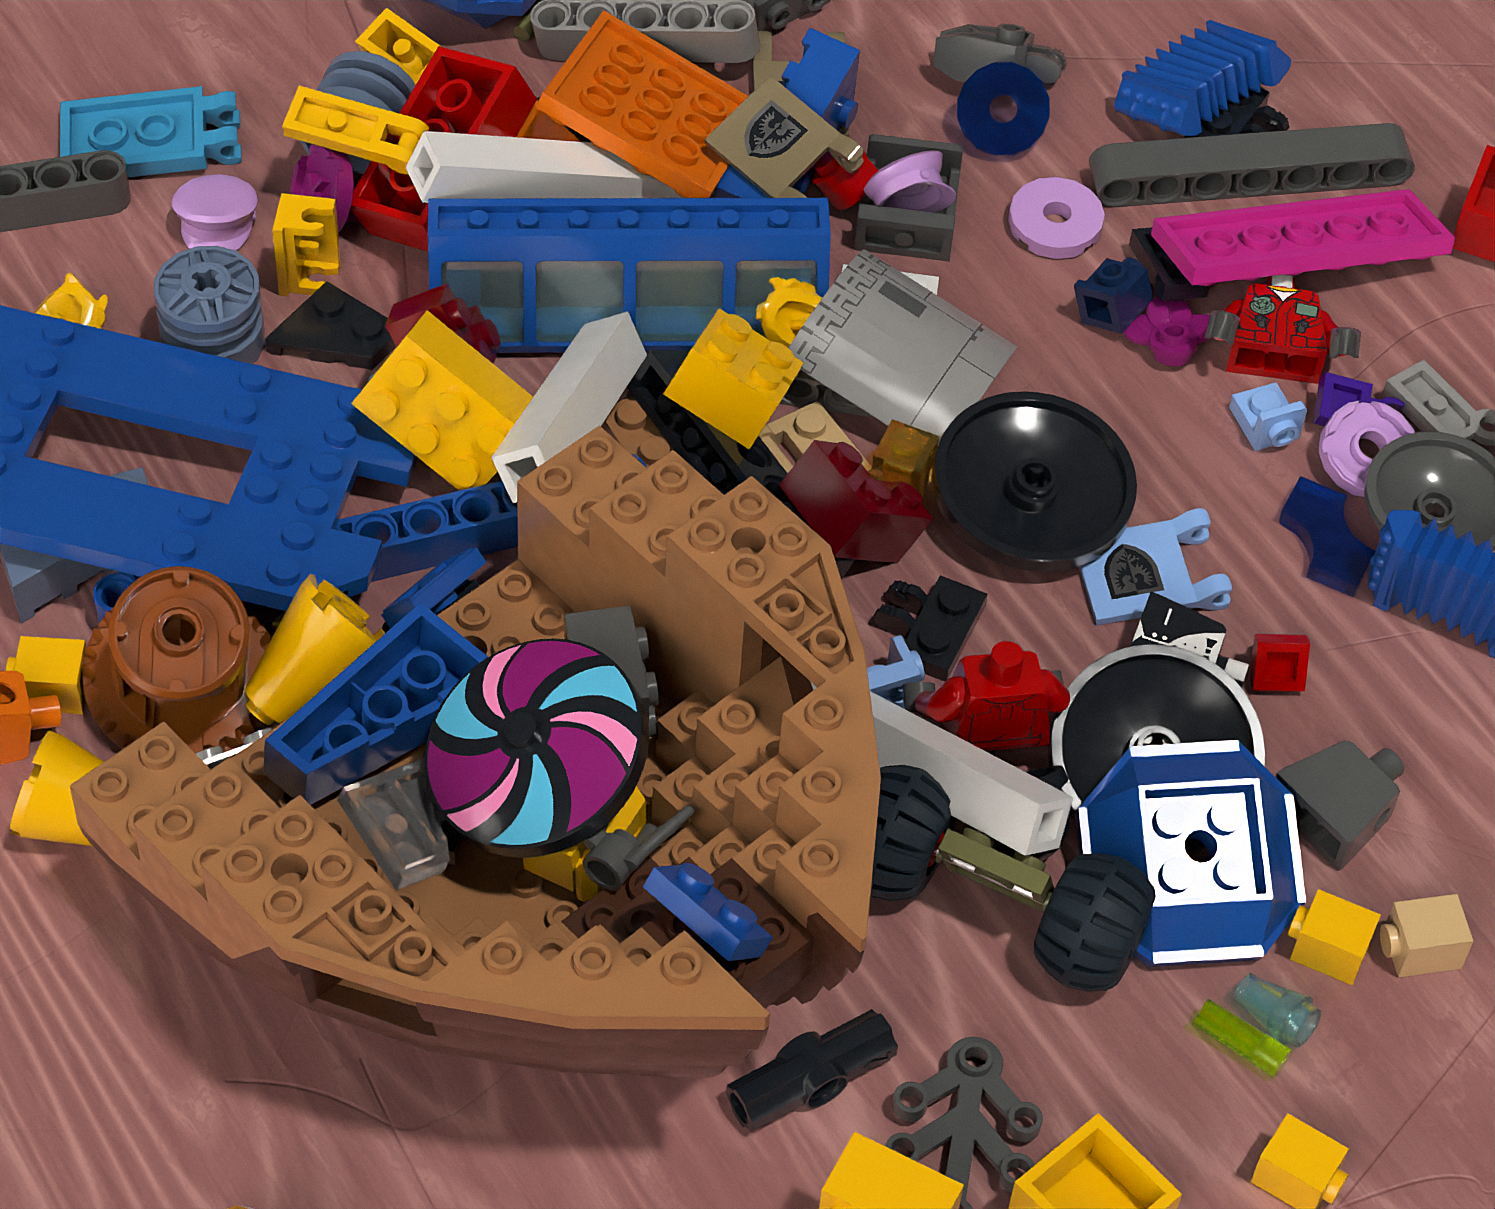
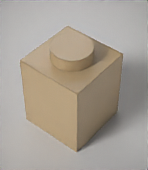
(1426, 935)

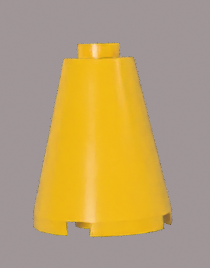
(309, 649)
(45, 799)

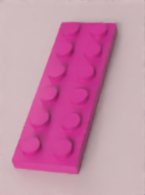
(1301, 237)

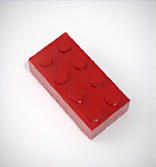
(451, 96)

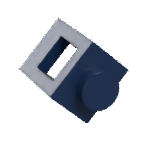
(1120, 286)

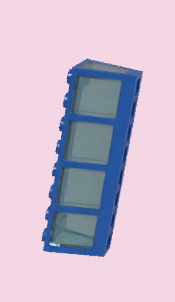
(667, 261)

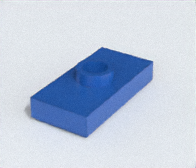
(437, 586)

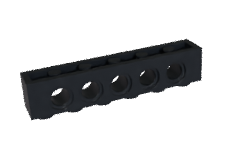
(702, 445)

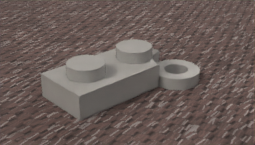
(1437, 405)

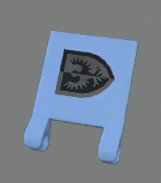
(1149, 561)

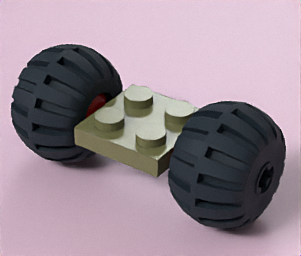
(1088, 919)

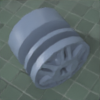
(366, 80)
(211, 303)

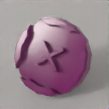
(327, 175)

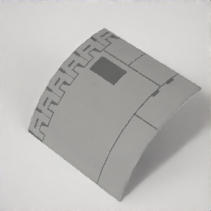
(898, 347)

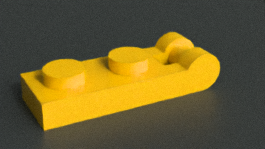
(352, 127)

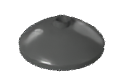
(1436, 477)

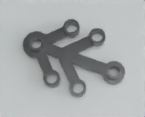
(965, 1122)

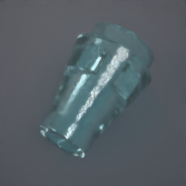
(1281, 1011)

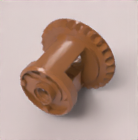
(178, 656)

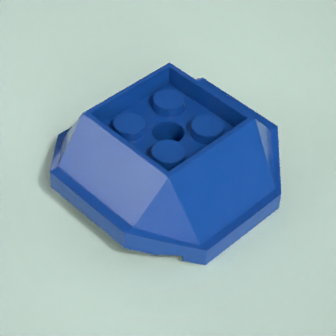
(1243, 817)

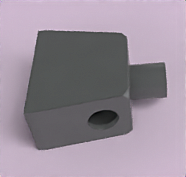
(1342, 797)

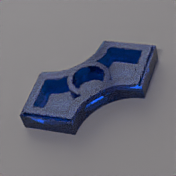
(1319, 522)

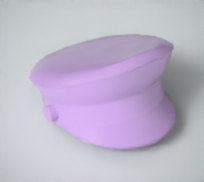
(911, 184)
(215, 211)

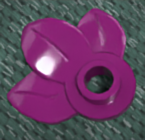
(1169, 331)

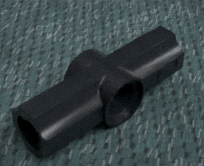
(811, 1070)

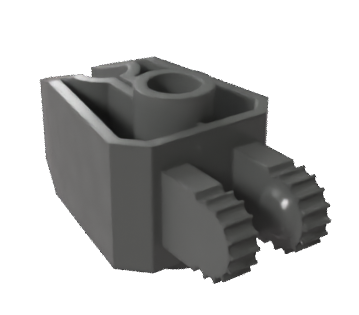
(972, 46)

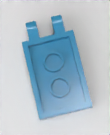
(154, 129)

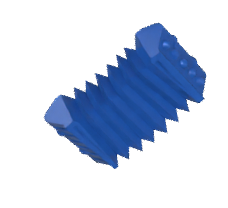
(1199, 78)
(1435, 575)

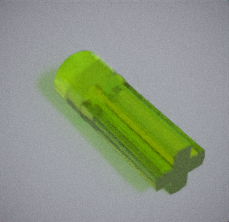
(1258, 1048)

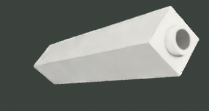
(517, 167)
(572, 397)
(980, 786)

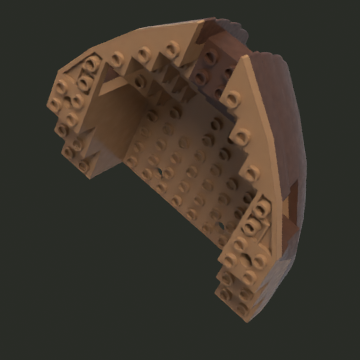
(500, 960)

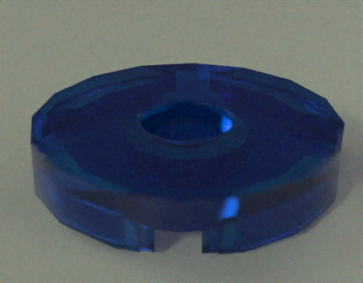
(1009, 81)

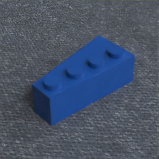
(825, 84)
(371, 708)

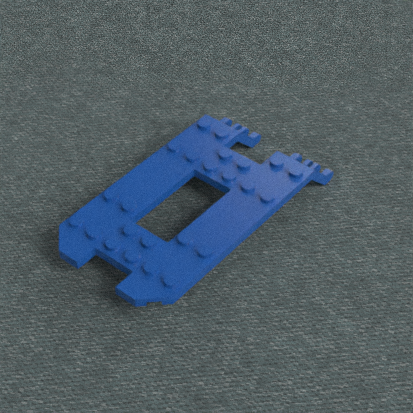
(287, 502)

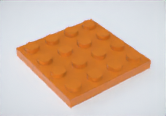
(643, 105)

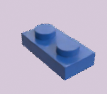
(710, 914)

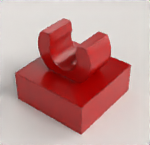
(1279, 662)

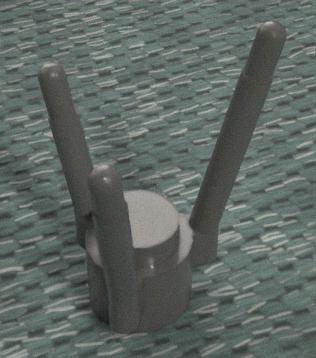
(619, 853)

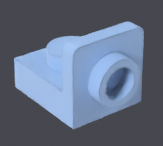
(1268, 416)
(901, 668)

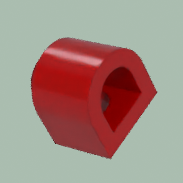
(840, 186)

